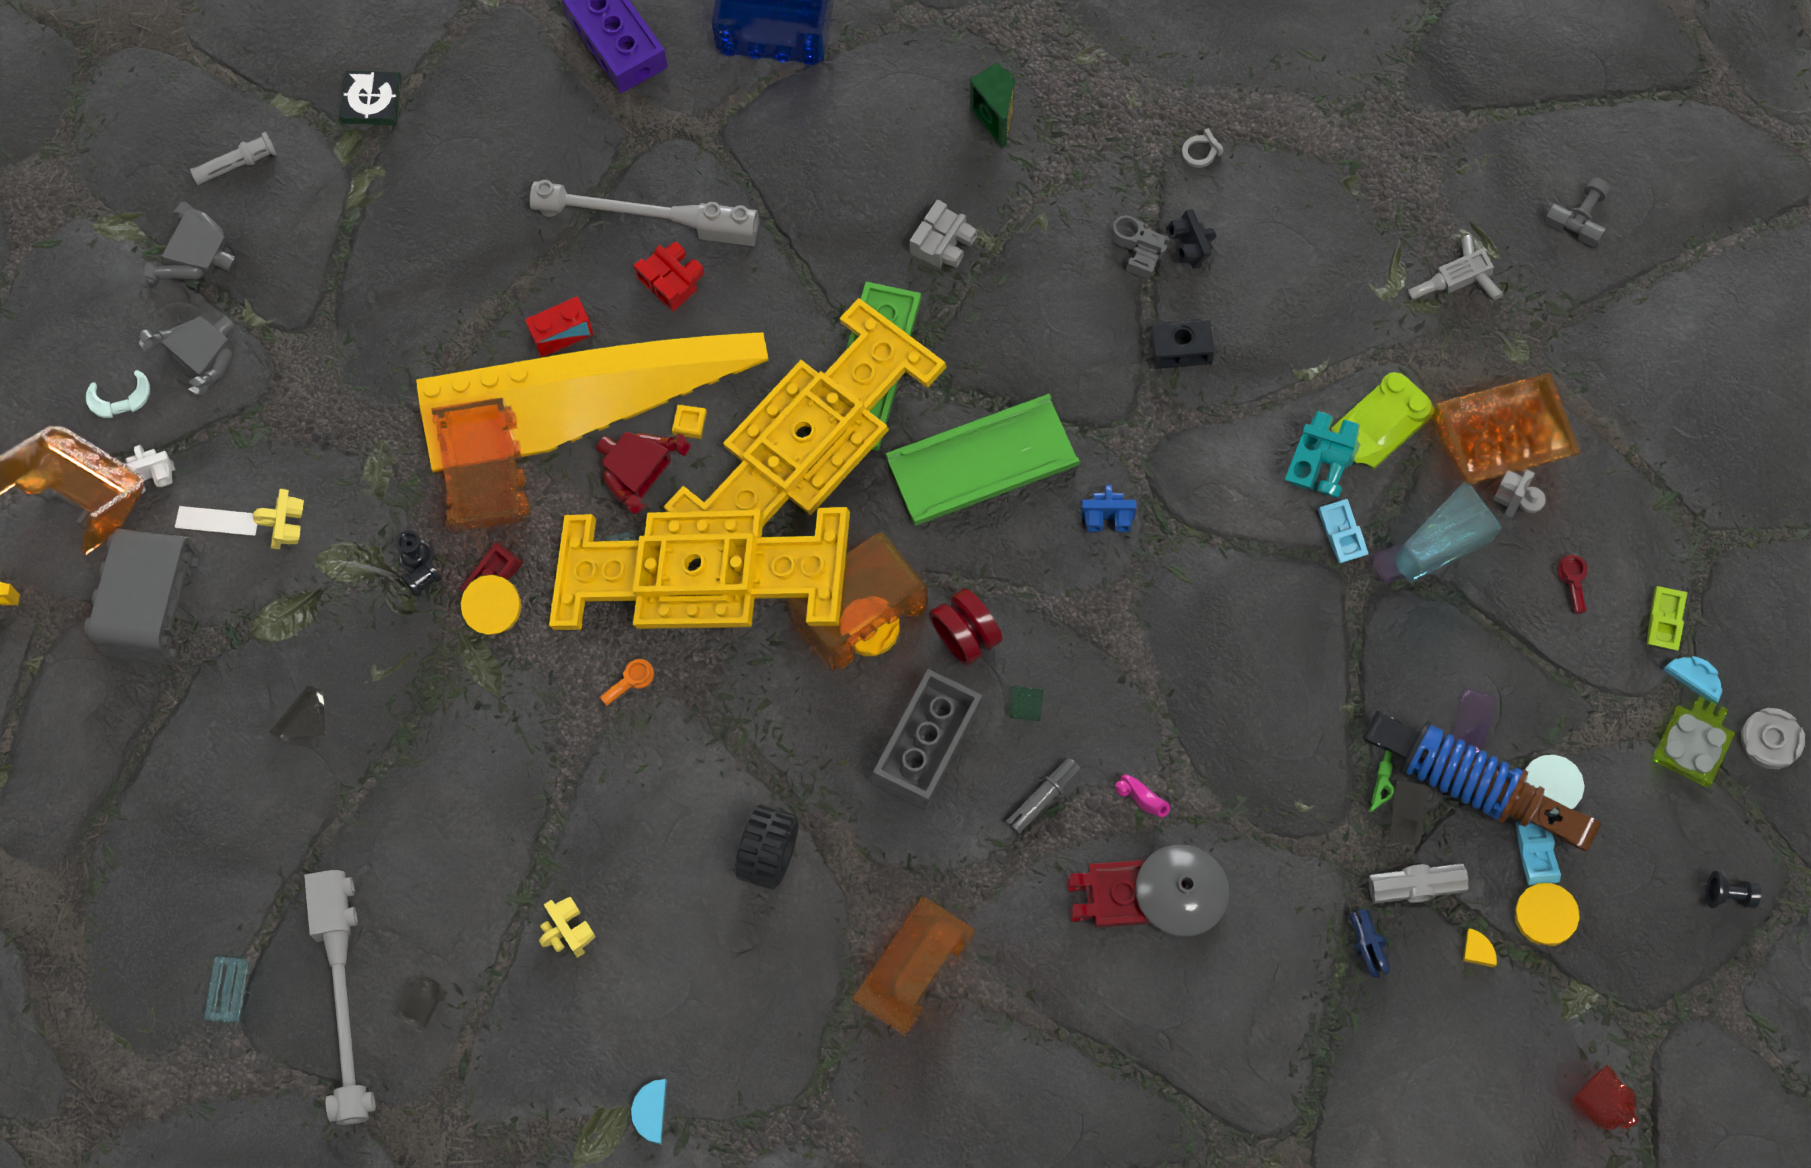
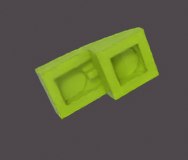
(1666, 618)

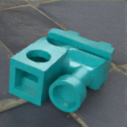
(1323, 446)

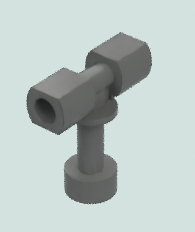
(1579, 219)

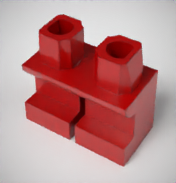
(667, 277)

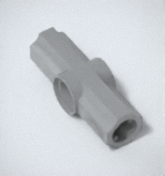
(1418, 883)

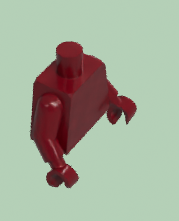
(636, 464)

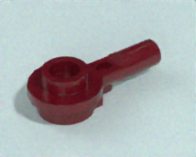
(1572, 571)

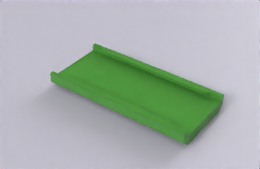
(981, 459)

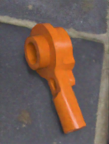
(637, 674)

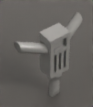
(1461, 272)

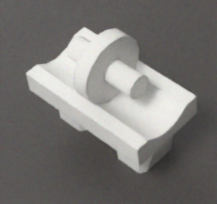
(152, 465)

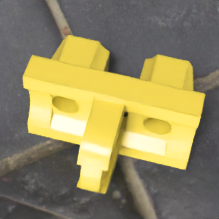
(275, 518)

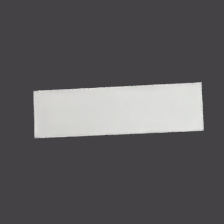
(215, 520)

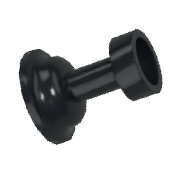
(412, 550)
(1719, 891)

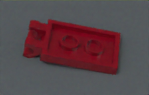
(1109, 894)

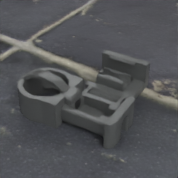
(1148, 246)

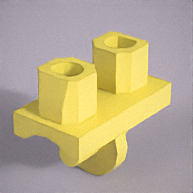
(562, 913)

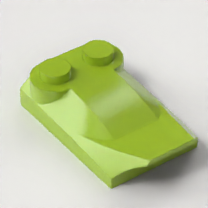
(1388, 418)

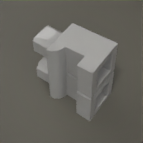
(939, 234)

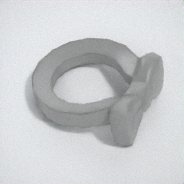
(1207, 137)

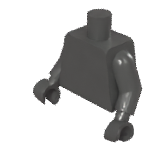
(193, 249)
(197, 348)

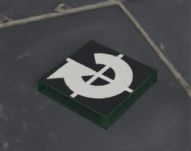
(370, 97)

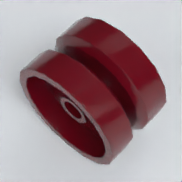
(965, 626)

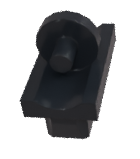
(1194, 237)

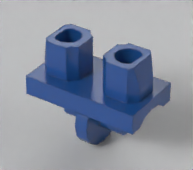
(1108, 506)

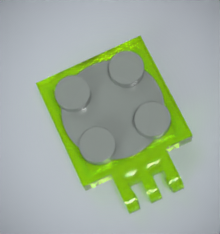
(1694, 742)

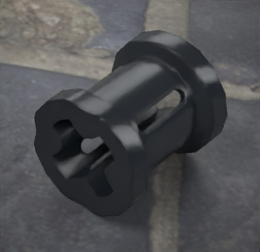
(421, 578)

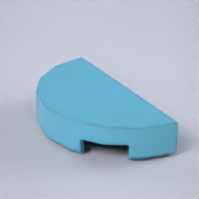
(1696, 675)
(649, 1111)

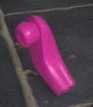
(1142, 796)

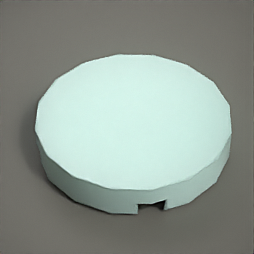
(1559, 778)

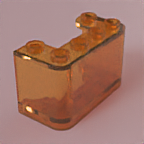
(481, 464)
(875, 591)

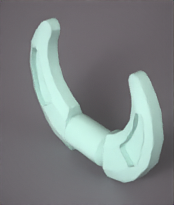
(135, 402)

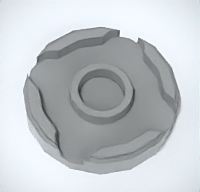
(1772, 738)

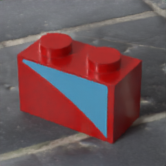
(559, 326)

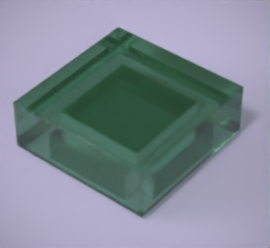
(1026, 703)

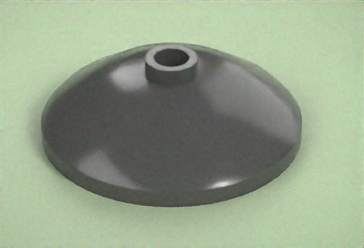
(1177, 909)

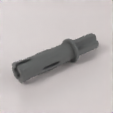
(1043, 795)

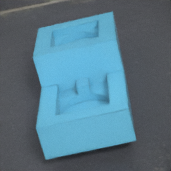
(1342, 531)
(1537, 854)

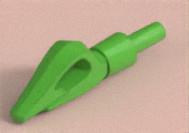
(1382, 782)

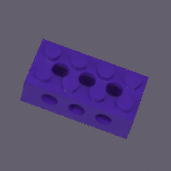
(617, 40)

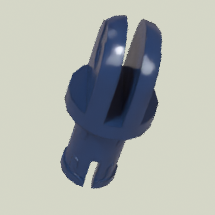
(1369, 942)

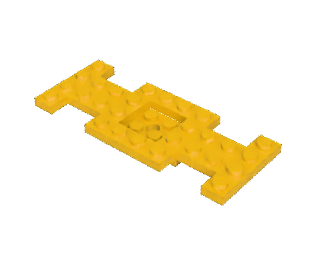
(830, 404)
(733, 568)

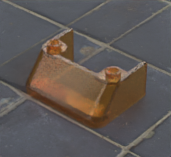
(78, 472)

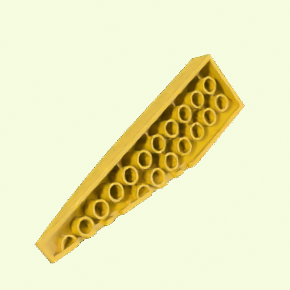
(589, 389)

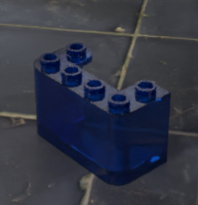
(773, 29)

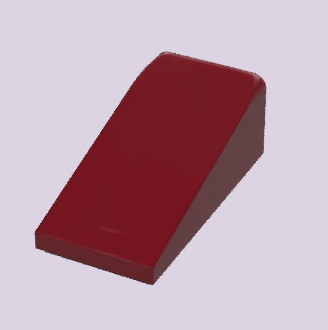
(497, 562)

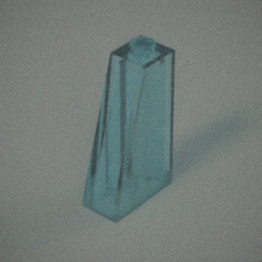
(1450, 533)

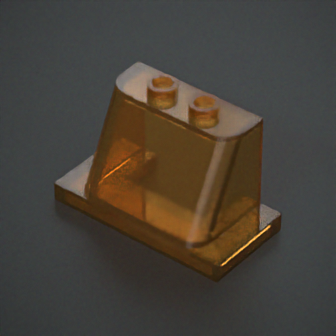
(911, 964)

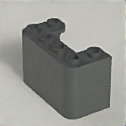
(140, 595)

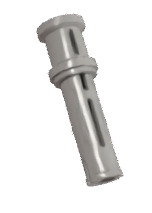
(245, 154)

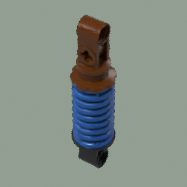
(1471, 776)

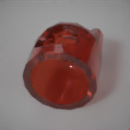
(1607, 1101)

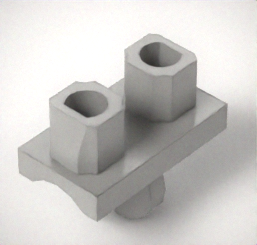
(1515, 492)

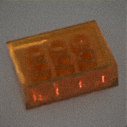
(1505, 429)

